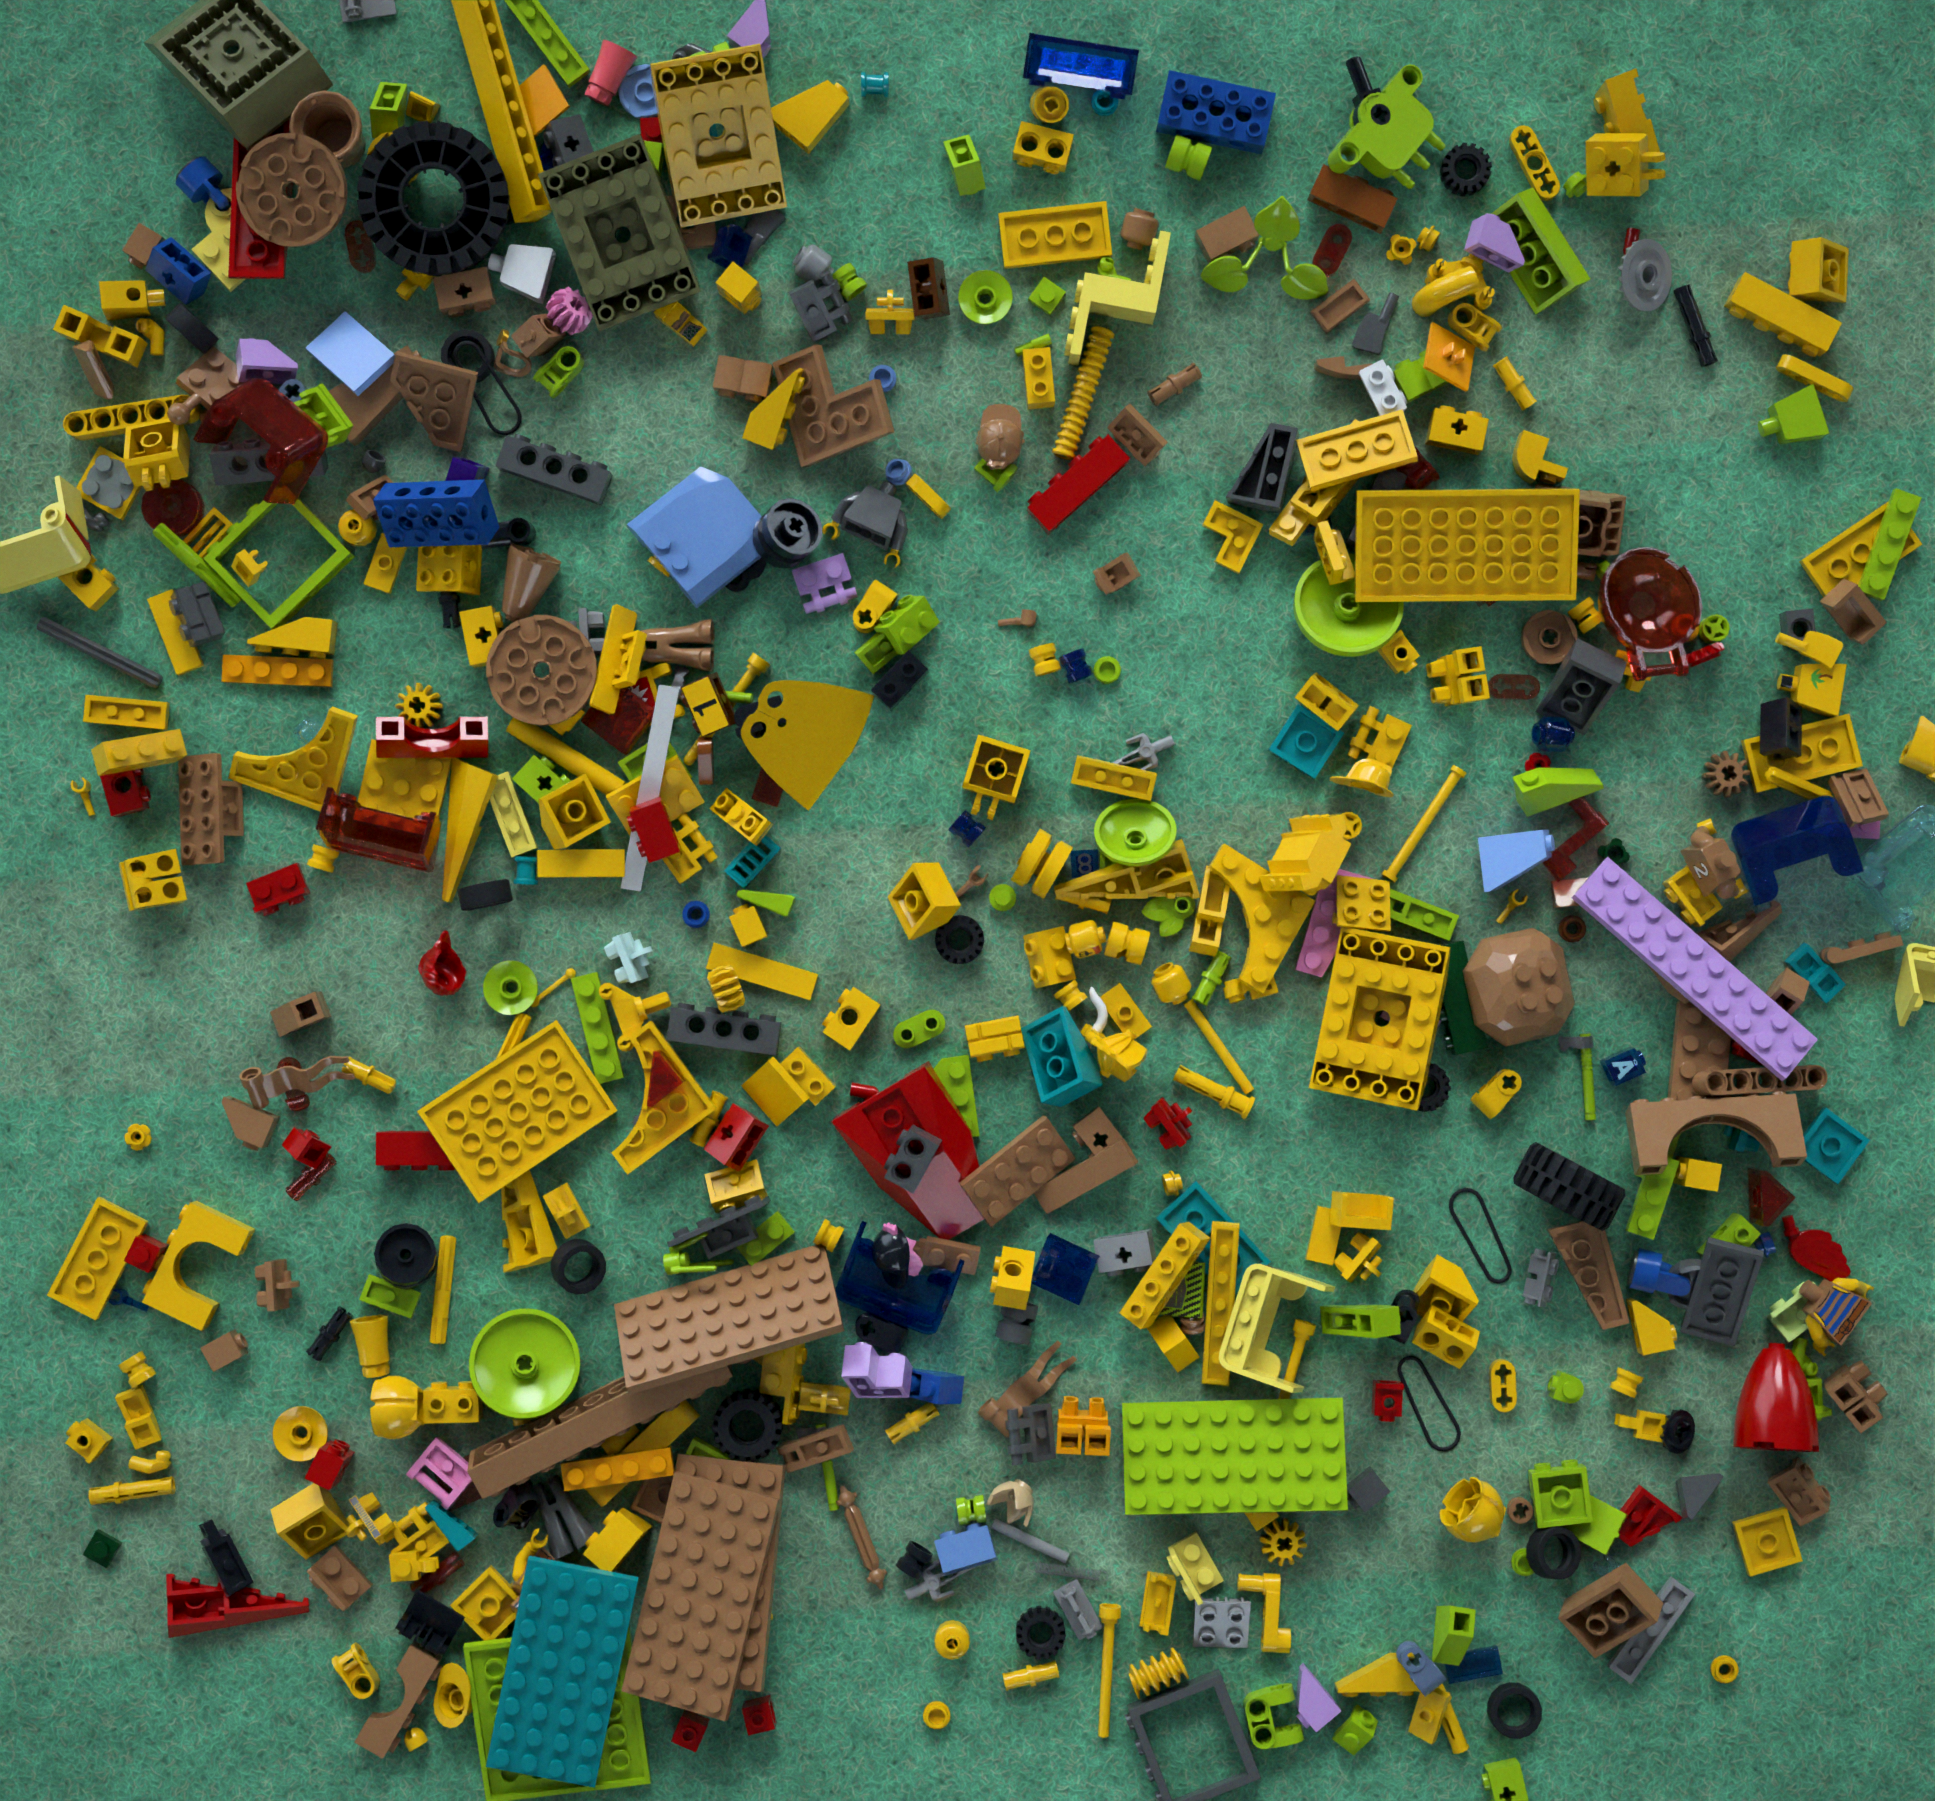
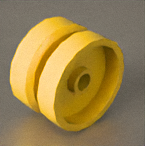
(1041, 863)

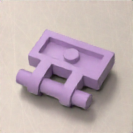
(822, 575)

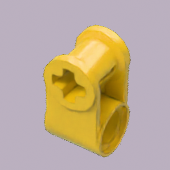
(1475, 327)
(875, 602)
(1493, 1096)
(356, 1669)

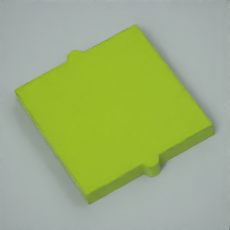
(1604, 1528)

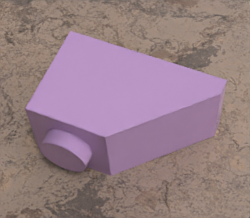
(752, 28)
(1494, 243)
(263, 361)
(1314, 1701)

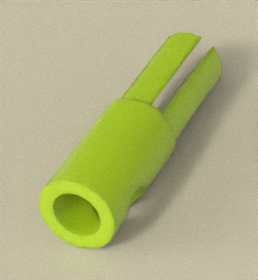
(1035, 343)

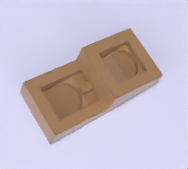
(1336, 368)

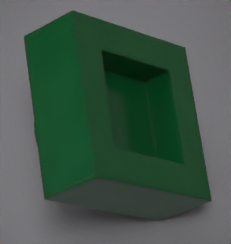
(102, 1548)

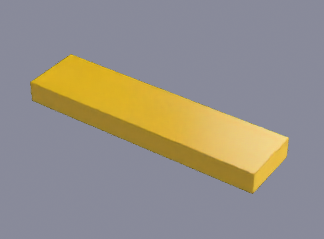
(764, 971)

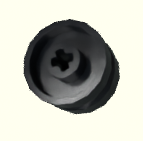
(787, 533)
(393, 1246)

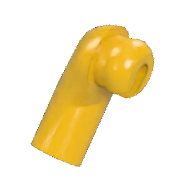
(154, 333)
(150, 1466)

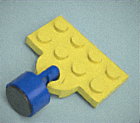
(200, 182)

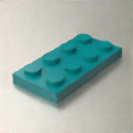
(1200, 1209)

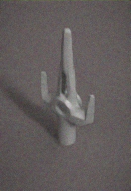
(1146, 750)
(932, 1584)

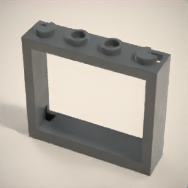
(1173, 1694)

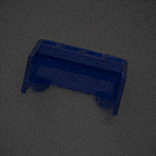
(1080, 64)
(915, 1306)

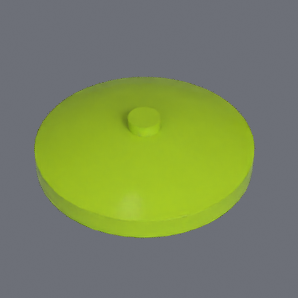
(1336, 621)
(524, 1364)

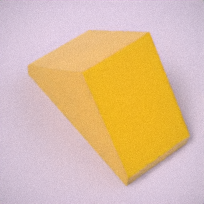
(1173, 1342)

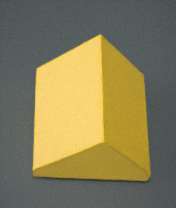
(421, 108)

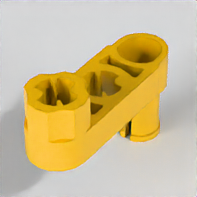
(1272, 1638)

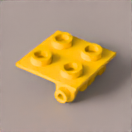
(1362, 903)

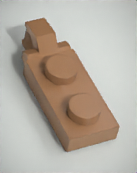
(947, 1253)

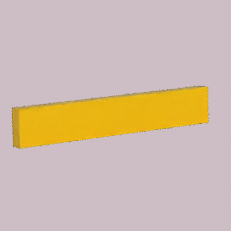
(1219, 1298)

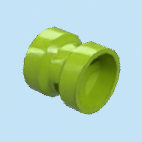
(849, 282)
(965, 1513)

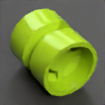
(1188, 157)

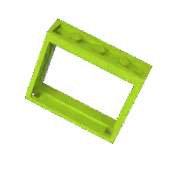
(306, 591)

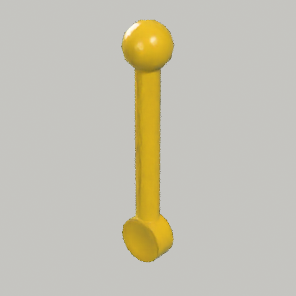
(570, 973)

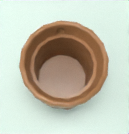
(333, 122)

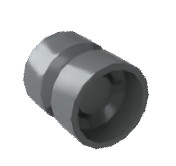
(1016, 1324)

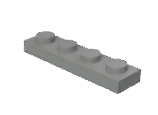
(1638, 1649)

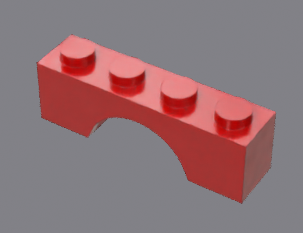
(460, 740)

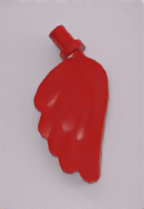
(1815, 1251)

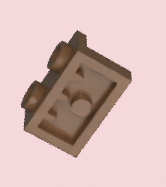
(1137, 435)
(1800, 1492)
(338, 1578)

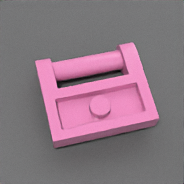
(446, 1465)

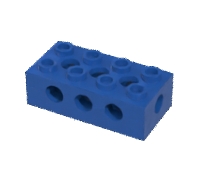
(1219, 95)
(436, 513)

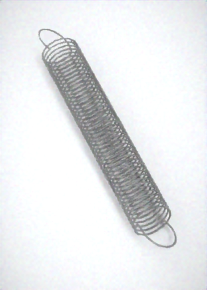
(1071, 1575)

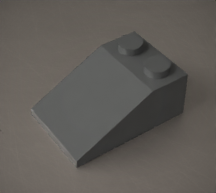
(1582, 686)

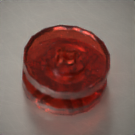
(184, 516)

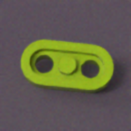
(919, 1029)

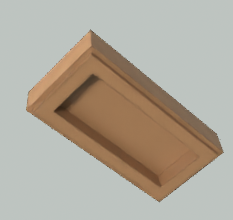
(1340, 306)

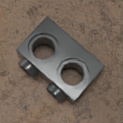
(915, 1160)

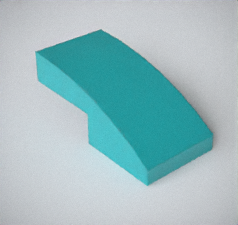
(1822, 977)

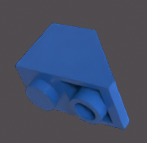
(936, 1386)

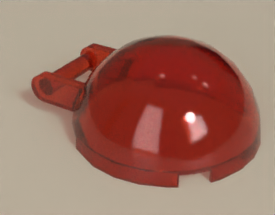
(1650, 609)

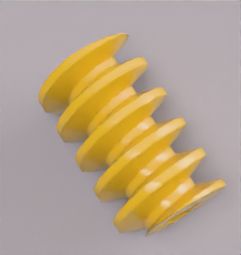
(1157, 1672)

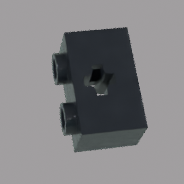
(899, 680)

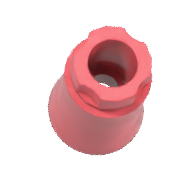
(609, 72)

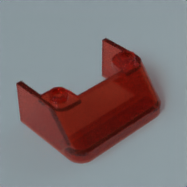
(293, 435)
(377, 833)

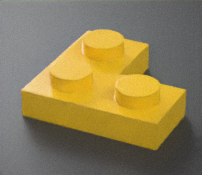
(1239, 534)

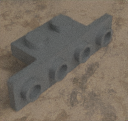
(725, 1232)

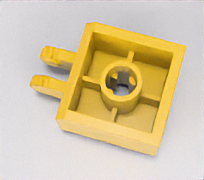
(1632, 155)
(156, 453)
(1005, 785)

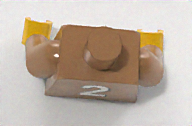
(1713, 863)

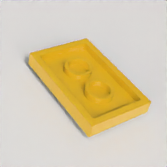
(676, 791)

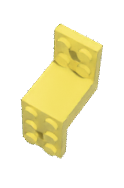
(1117, 297)

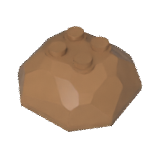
(1519, 986)

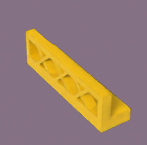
(1326, 502)

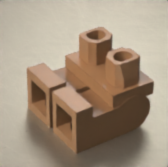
(1851, 1396)

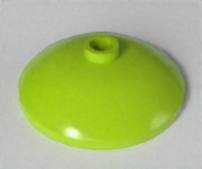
(1131, 823)

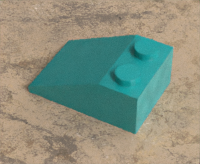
(1060, 1058)

